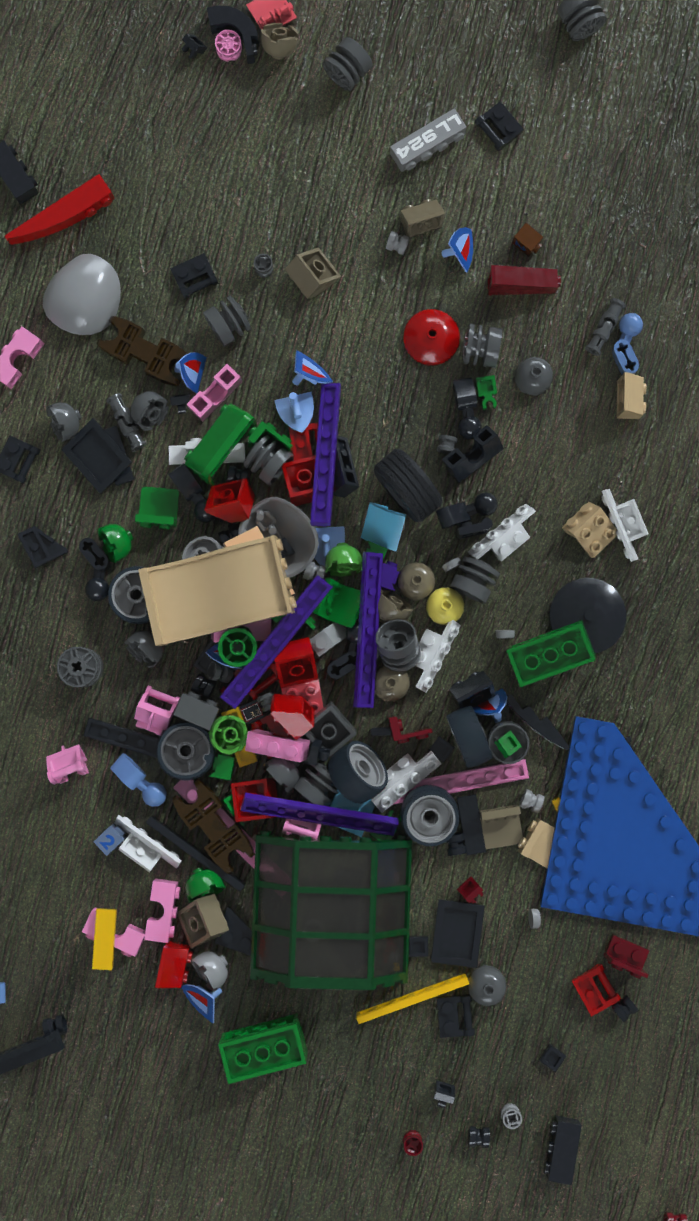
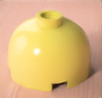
(445, 605)

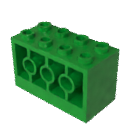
(551, 653)
(263, 1048)

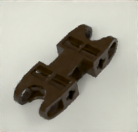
(131, 344)
(213, 826)

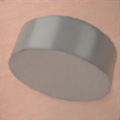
(451, 564)
(504, 634)
(534, 918)

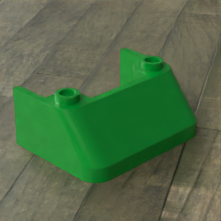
(219, 442)

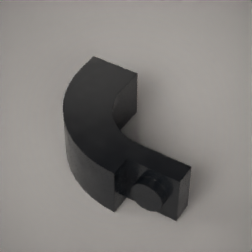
(230, 18)

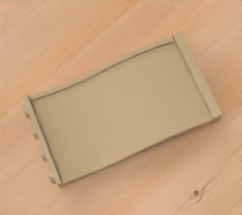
(217, 590)

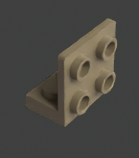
(501, 826)

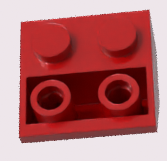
(293, 714)

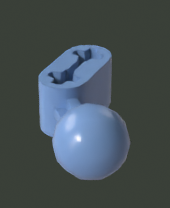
(630, 326)
(133, 776)

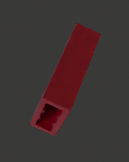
(522, 280)

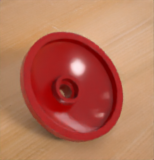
(430, 349)

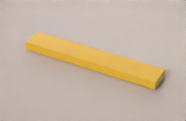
(412, 998)

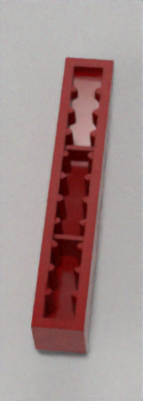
(65, 212)

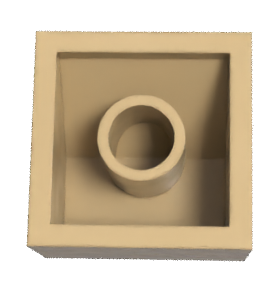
(630, 396)

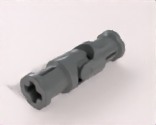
(605, 327)
(124, 419)

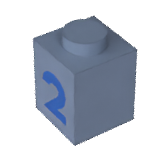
(110, 839)

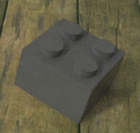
(197, 711)
(331, 728)

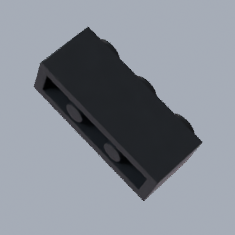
(14, 174)
(562, 1150)

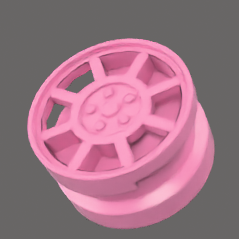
(228, 46)

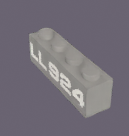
(428, 140)

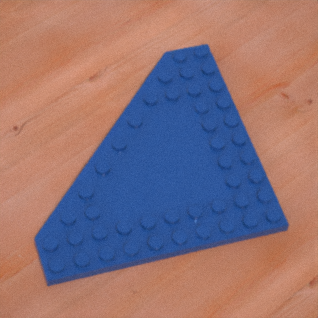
(619, 840)

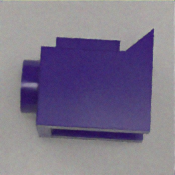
(389, 576)

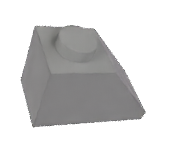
(328, 638)

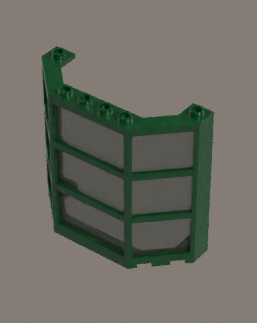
(331, 911)

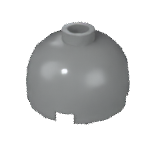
(211, 969)

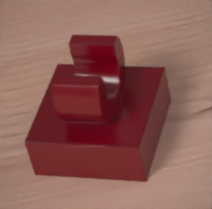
(470, 889)

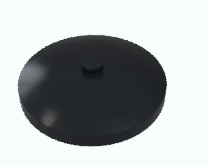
(594, 604)

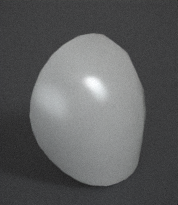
(83, 295)
(284, 519)

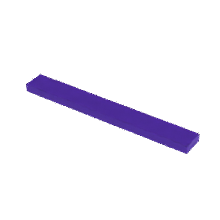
(325, 454)
(367, 630)
(276, 642)
(319, 814)

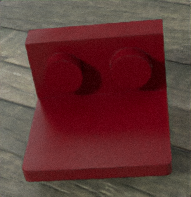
(396, 726)
(626, 955)

